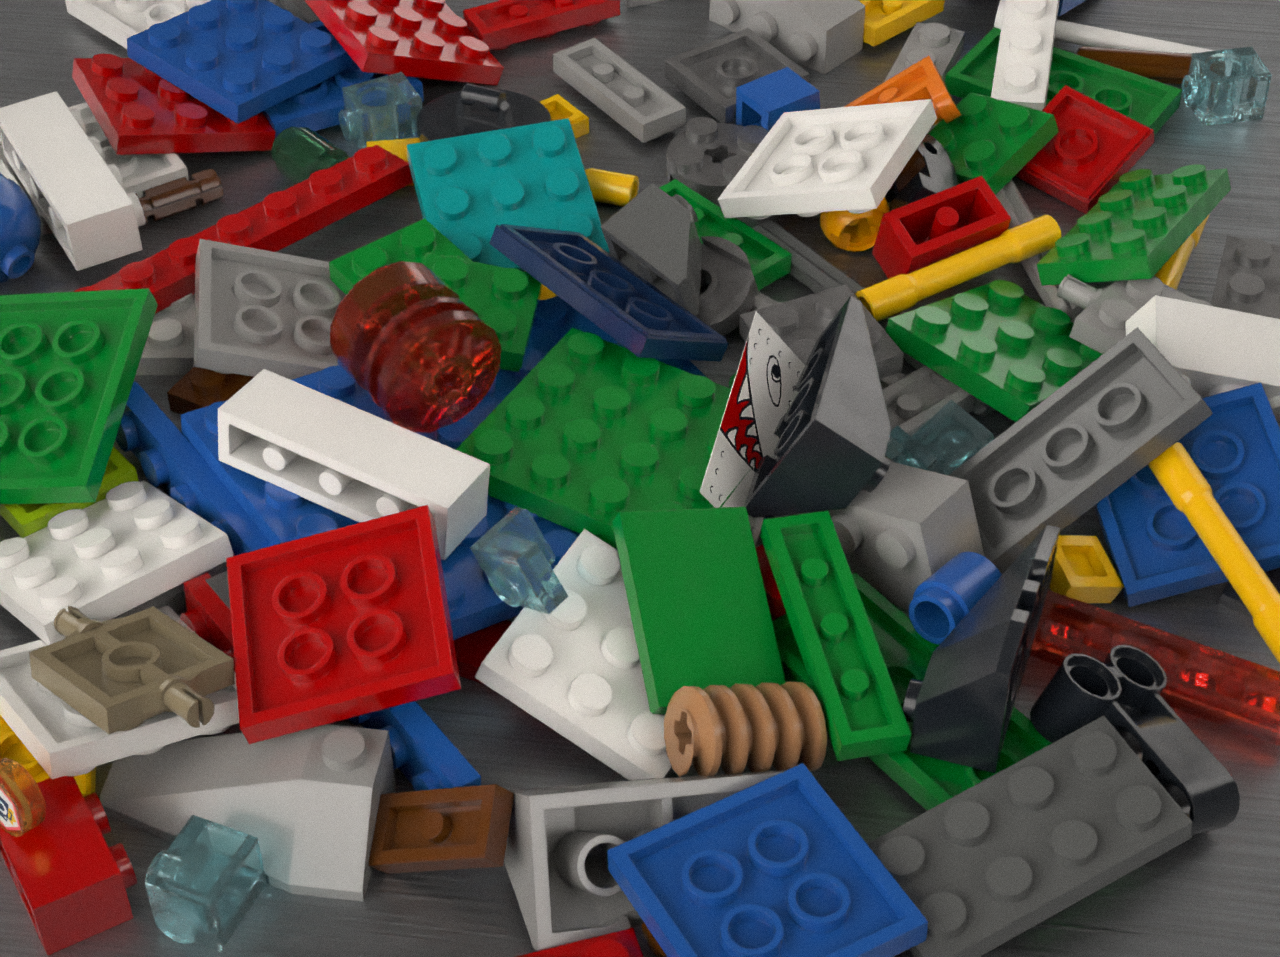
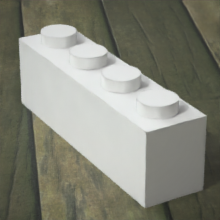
(71, 181)
(1214, 345)
(349, 458)

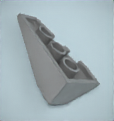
(300, 793)
(563, 839)

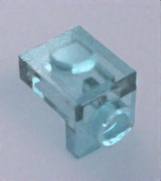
(942, 442)
(519, 563)

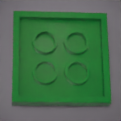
(994, 345)

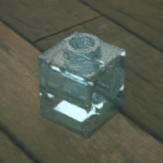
(1226, 86)
(380, 110)

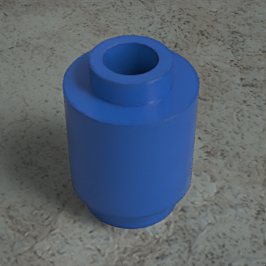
(951, 594)

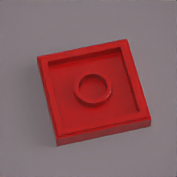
(1088, 151)

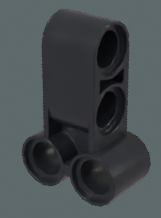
(1128, 695)

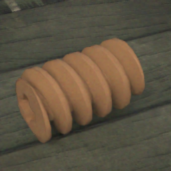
(744, 728)

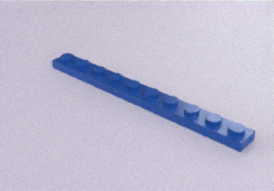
(174, 464)

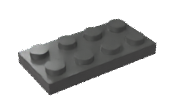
(1078, 446)
(1031, 841)

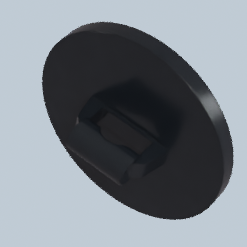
(477, 111)

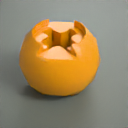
(851, 230)

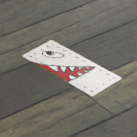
(754, 408)

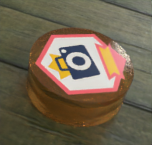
(20, 799)

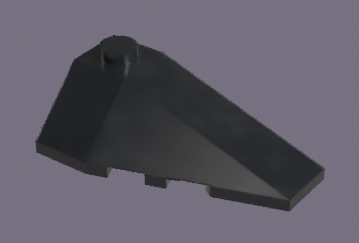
(833, 430)
(978, 669)

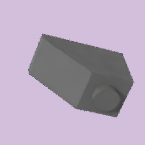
(659, 243)

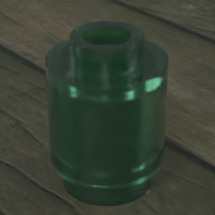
(302, 152)

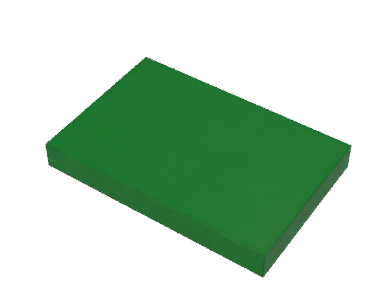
(696, 600)

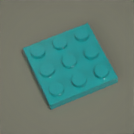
(504, 177)

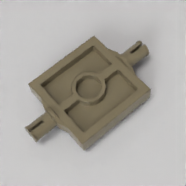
(131, 669)

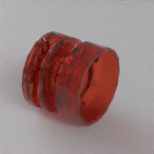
(415, 346)

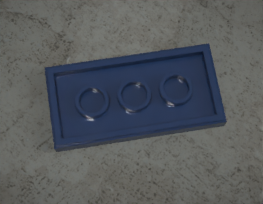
(609, 294)

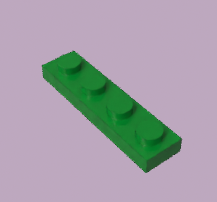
(834, 636)

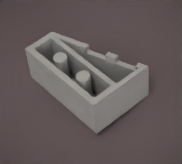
(807, 31)
(906, 529)

